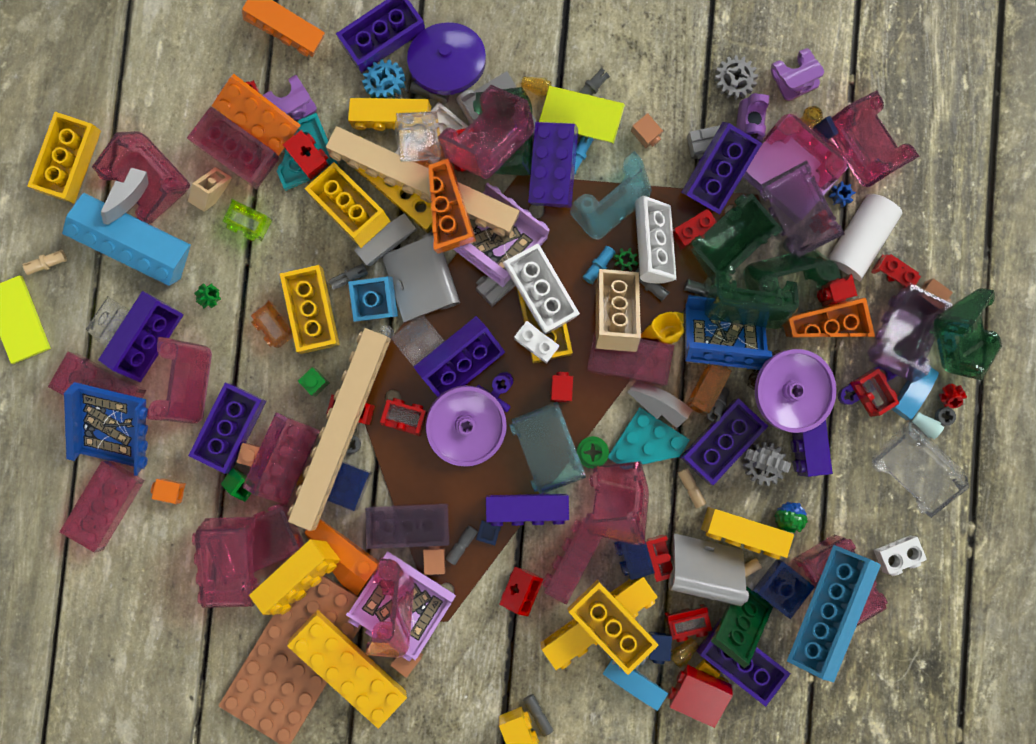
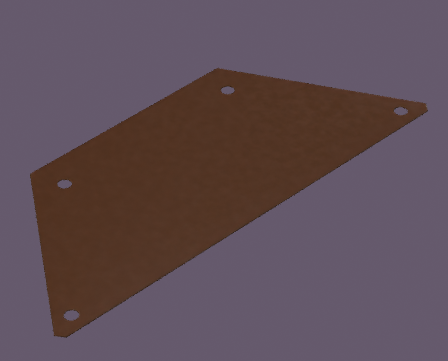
(408, 461)

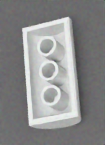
(865, 235)
(655, 241)
(541, 288)

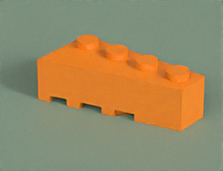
(283, 25)
(449, 215)
(835, 320)

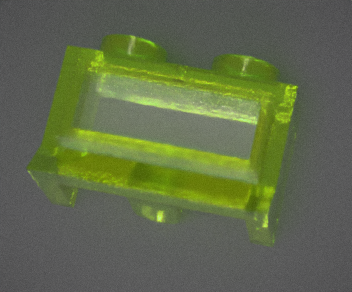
(247, 221)

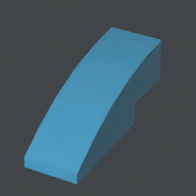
(914, 394)
(637, 685)

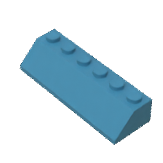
(127, 241)
(833, 613)

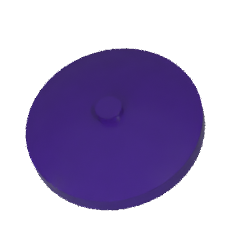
(446, 58)

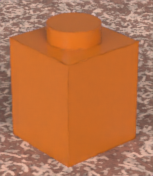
(167, 490)

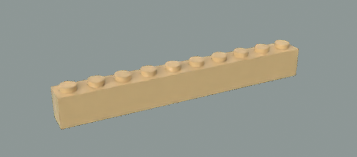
(415, 179)
(339, 429)

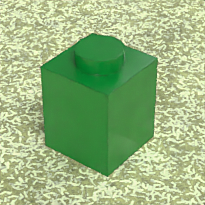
(313, 382)
(234, 484)

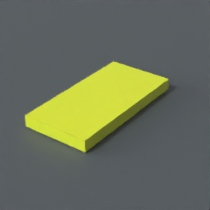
(592, 115)
(19, 322)

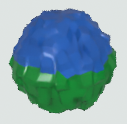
(791, 517)

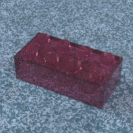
(233, 147)
(648, 364)
(84, 371)
(281, 459)
(102, 506)
(571, 563)

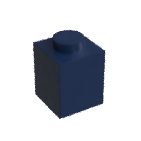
(663, 650)

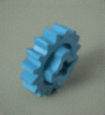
(384, 80)

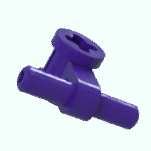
(498, 388)

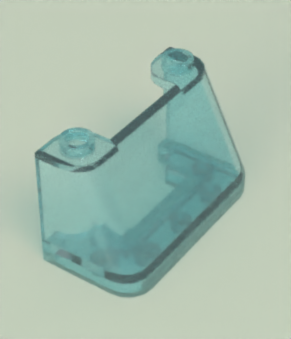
(602, 216)
(548, 448)

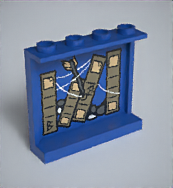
(720, 341)
(105, 425)

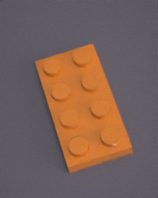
(255, 114)

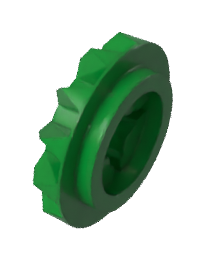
(599, 459)

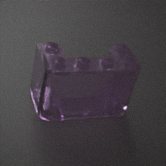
(801, 210)
(907, 333)

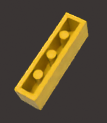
(381, 112)

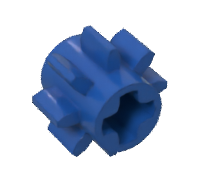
(843, 189)

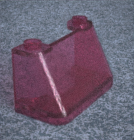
(867, 143)
(137, 151)
(831, 157)
(186, 383)
(619, 503)
(393, 637)

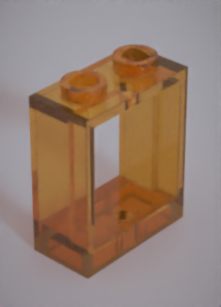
(708, 388)

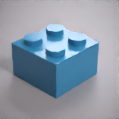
(373, 299)

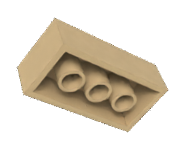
(617, 310)

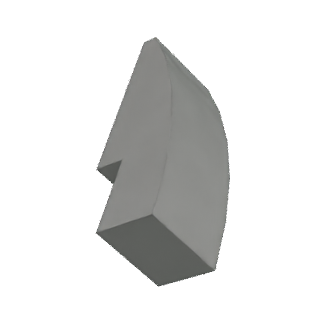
(124, 195)
(386, 240)
(660, 403)

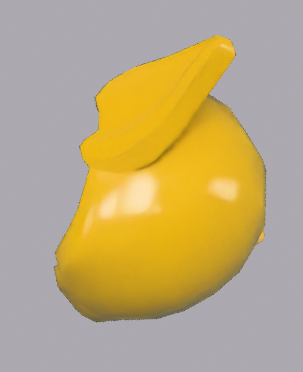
(665, 328)

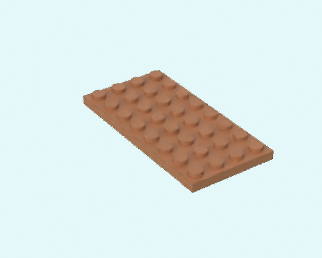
(274, 684)

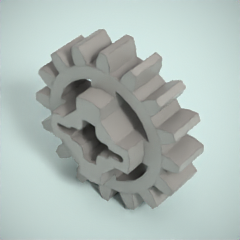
(742, 80)
(768, 460)
(762, 475)

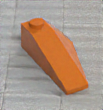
(355, 564)

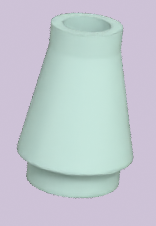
(929, 426)

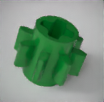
(630, 258)
(207, 295)

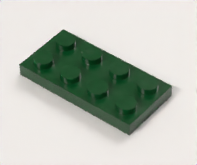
(742, 628)

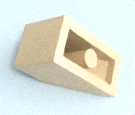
(208, 189)

